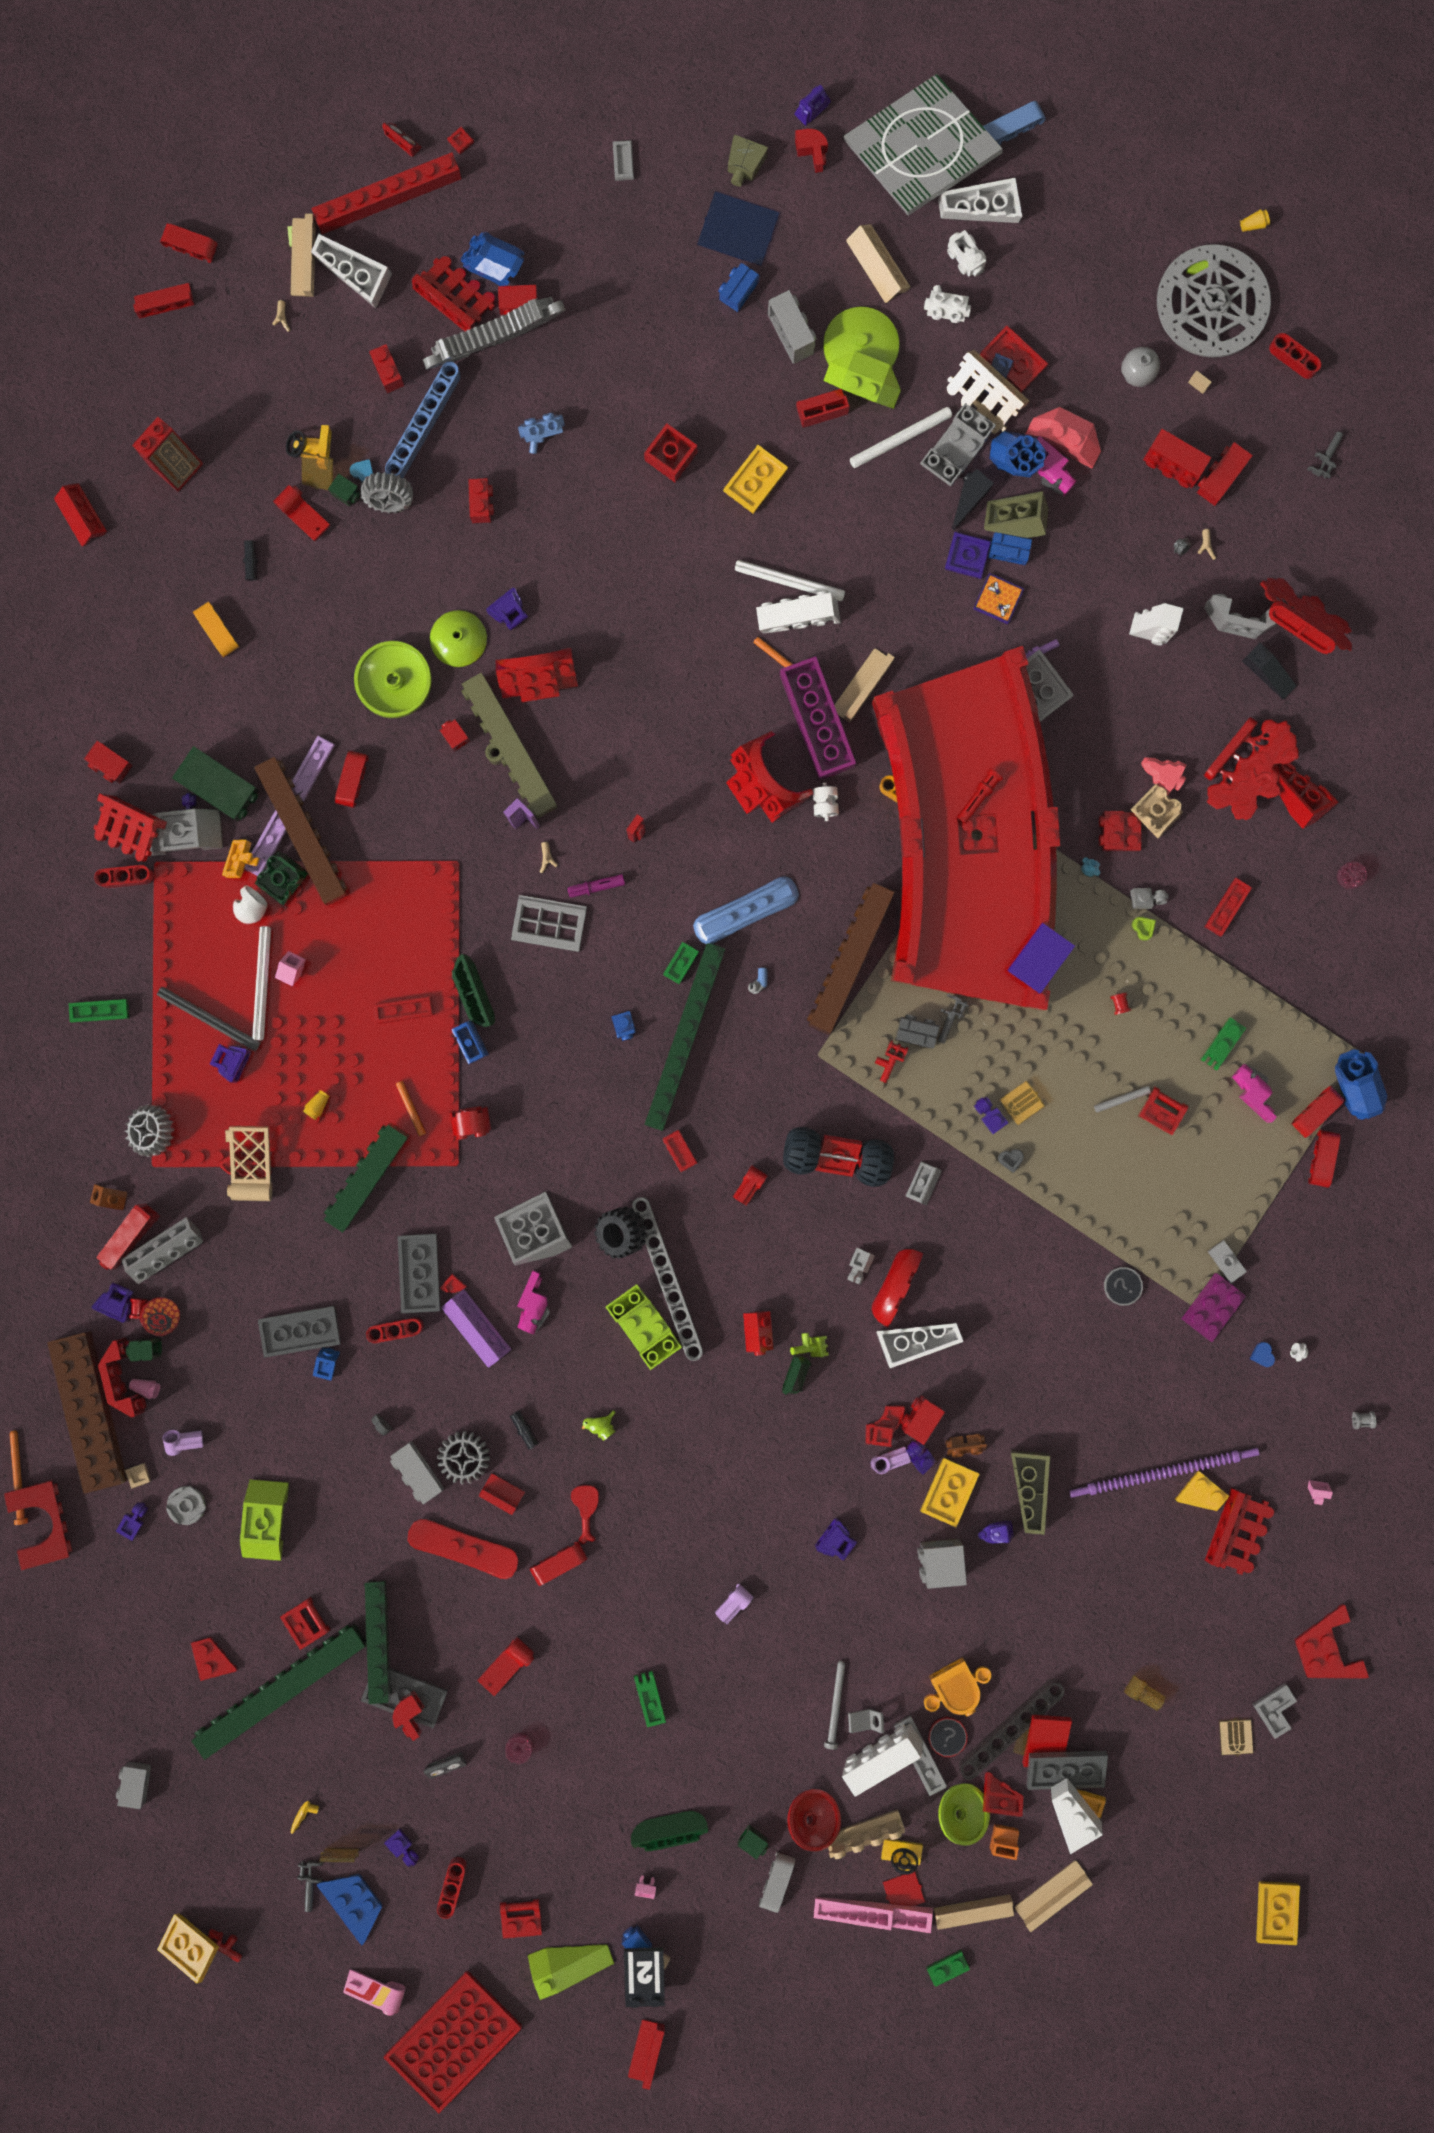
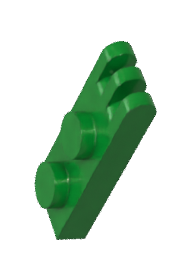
(1223, 1043)
(650, 1699)

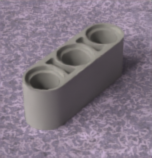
(778, 1881)

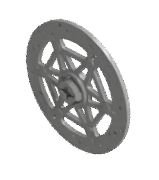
(1207, 307)

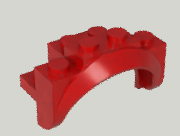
(536, 675)

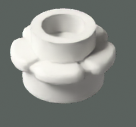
(1301, 1353)

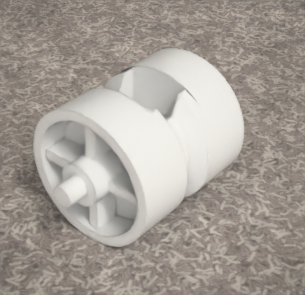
(825, 801)

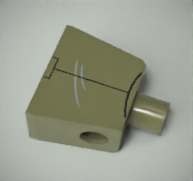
(745, 159)

